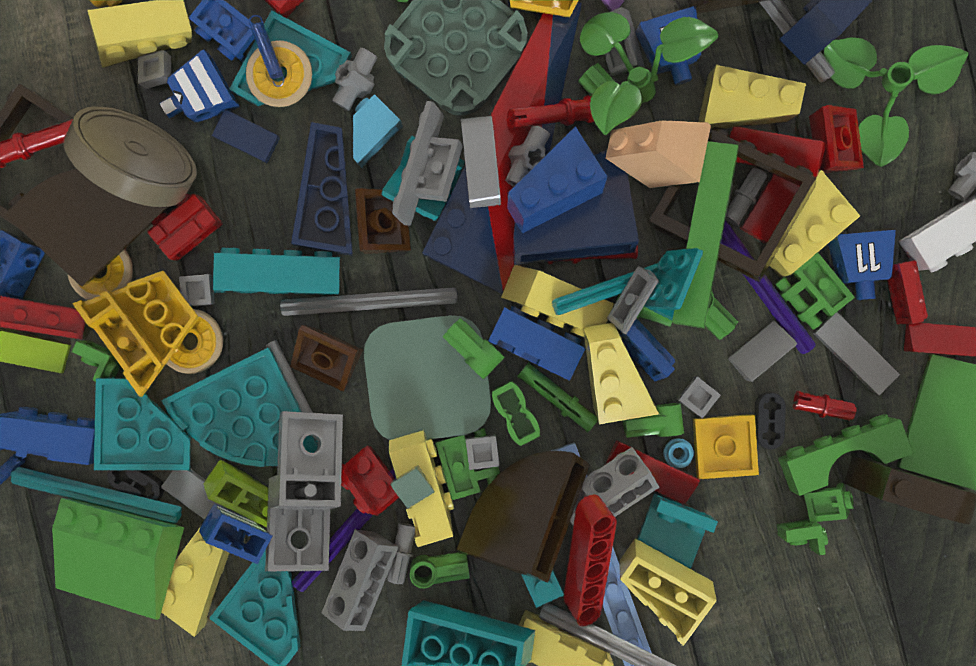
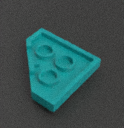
(322, 54)
(135, 431)
(262, 614)

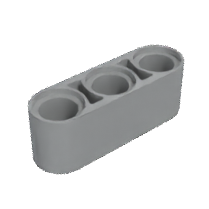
(480, 162)

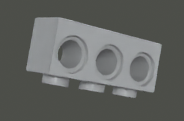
(622, 488)
(359, 580)

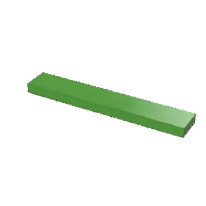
(707, 229)

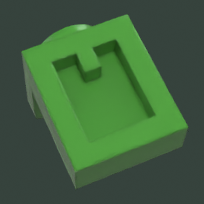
(98, 356)
(829, 503)
(800, 531)

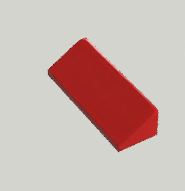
(792, 149)
(940, 339)
(671, 481)

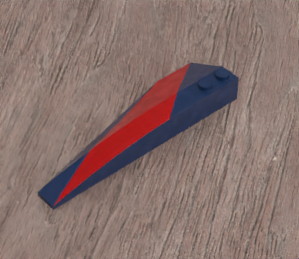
(481, 238)

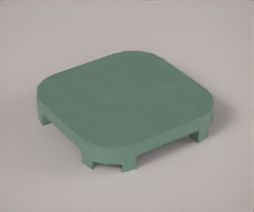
(456, 49)
(423, 381)

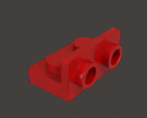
(907, 293)
(368, 482)

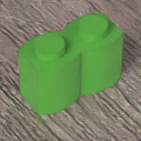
(512, 406)

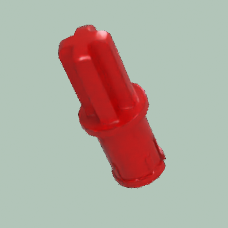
(824, 406)

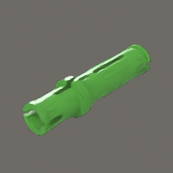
(568, 405)

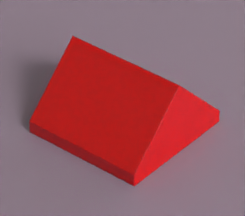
(841, 136)

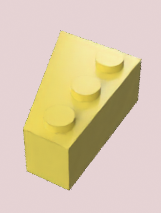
(139, 29)
(748, 98)
(818, 223)
(537, 290)
(614, 379)
(194, 584)
(668, 587)
(559, 648)

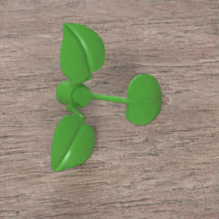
(932, 66)
(616, 103)

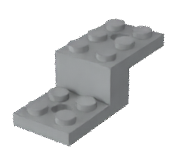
(304, 491)

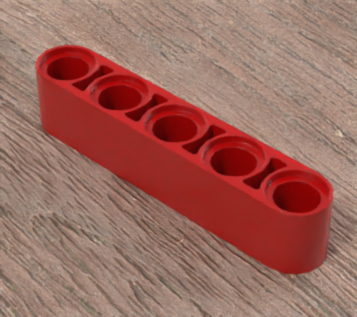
(589, 559)

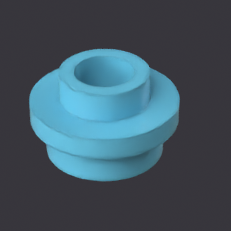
(686, 457)

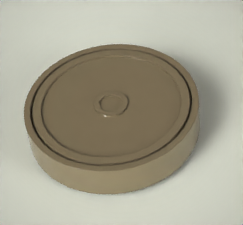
(129, 157)

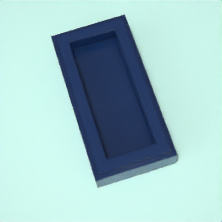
(245, 136)

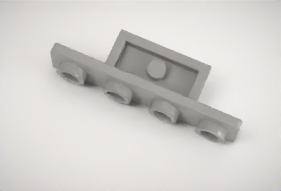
(428, 167)

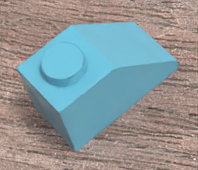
(372, 128)

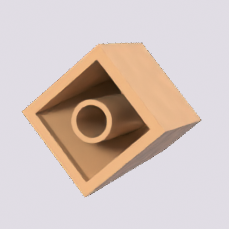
(660, 151)

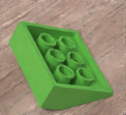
(944, 423)
(114, 556)

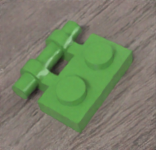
(821, 284)
(455, 466)

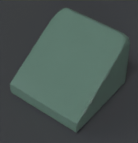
(412, 487)

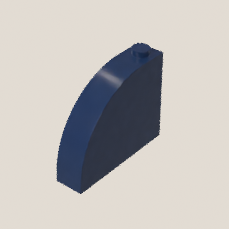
(589, 230)

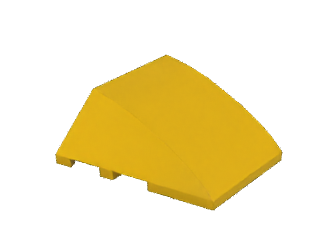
(140, 325)

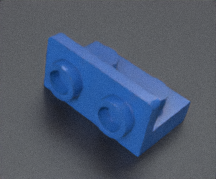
(225, 25)
(17, 264)
(648, 352)

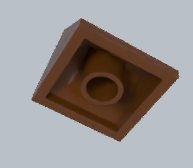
(377, 226)
(324, 357)

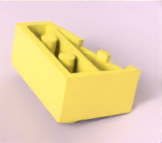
(432, 513)

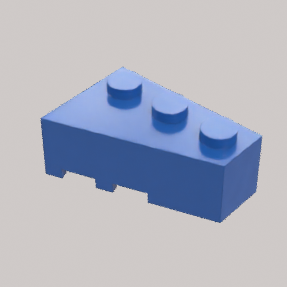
(557, 183)
(537, 342)
(48, 435)

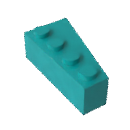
(276, 273)
(460, 638)

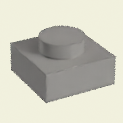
(154, 69)
(197, 289)
(698, 397)
(482, 452)

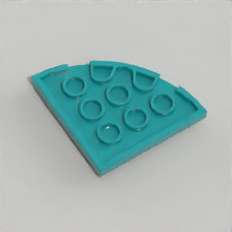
(238, 411)

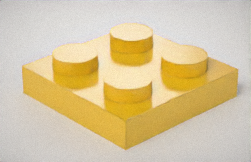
(725, 446)

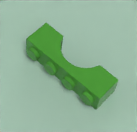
(809, 467)

